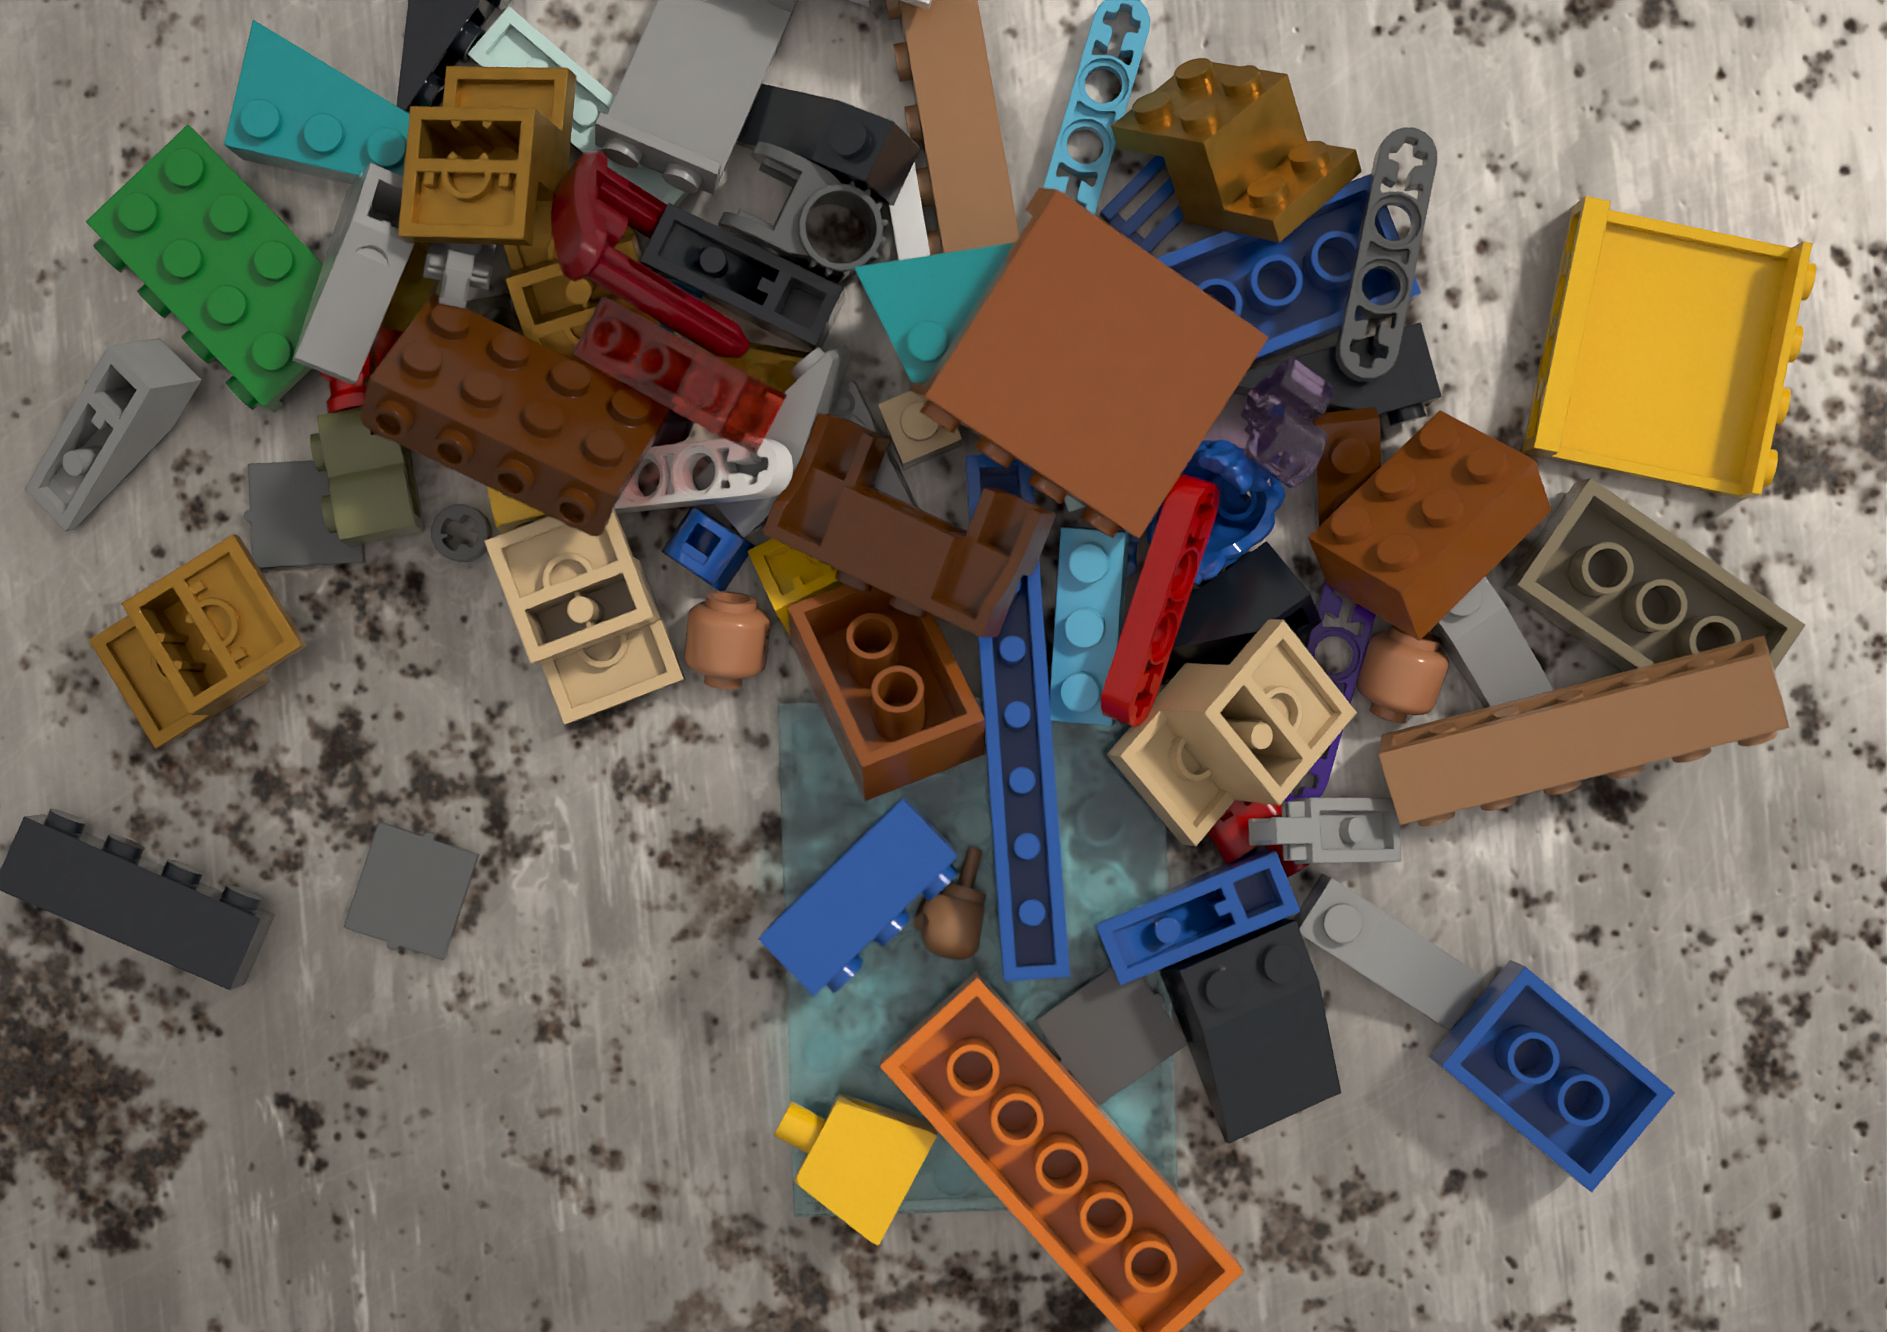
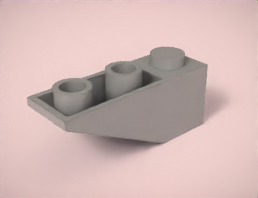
(356, 277)
(814, 392)

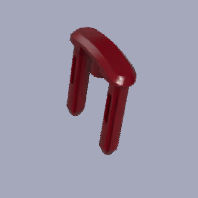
(588, 222)

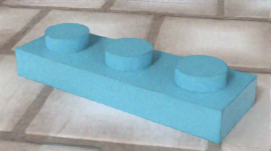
(1086, 621)

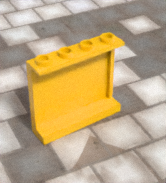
(1668, 351)

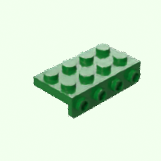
(214, 263)

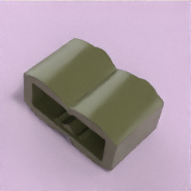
(368, 479)

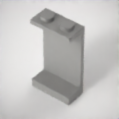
(692, 87)

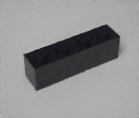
(135, 899)

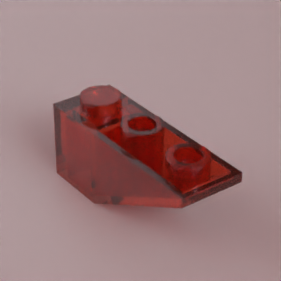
(679, 375)

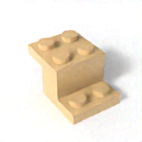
(585, 614)
(1233, 733)

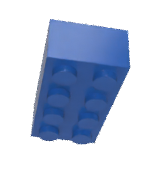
(1295, 285)

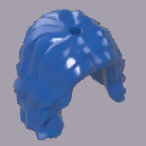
(1240, 518)

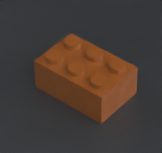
(1430, 524)
(886, 688)

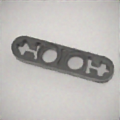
(1395, 257)

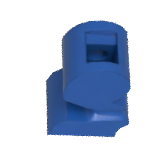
(707, 548)

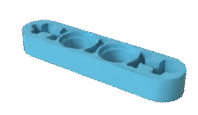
(1089, 115)

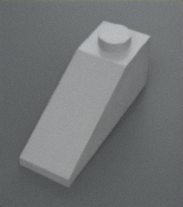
(111, 427)
(1490, 648)
(1386, 951)

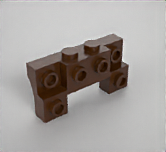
(898, 547)

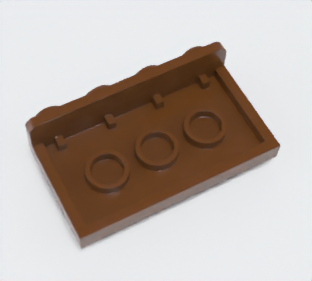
(512, 414)

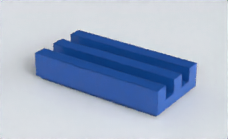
(1128, 228)

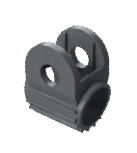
(811, 188)

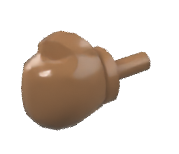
(954, 918)

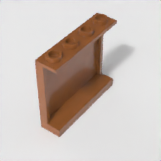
(1090, 366)

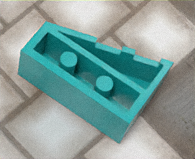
(309, 115)
(929, 300)

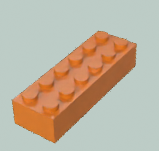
(1060, 1162)

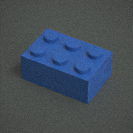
(861, 898)
(1552, 1075)

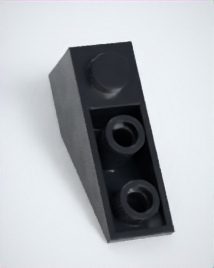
(437, 37)
(1235, 607)

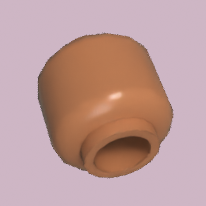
(727, 639)
(1402, 674)

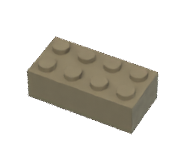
(1638, 587)

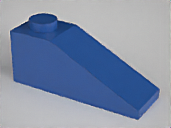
(1197, 915)

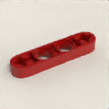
(1160, 600)

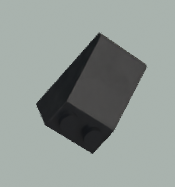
(1255, 1027)

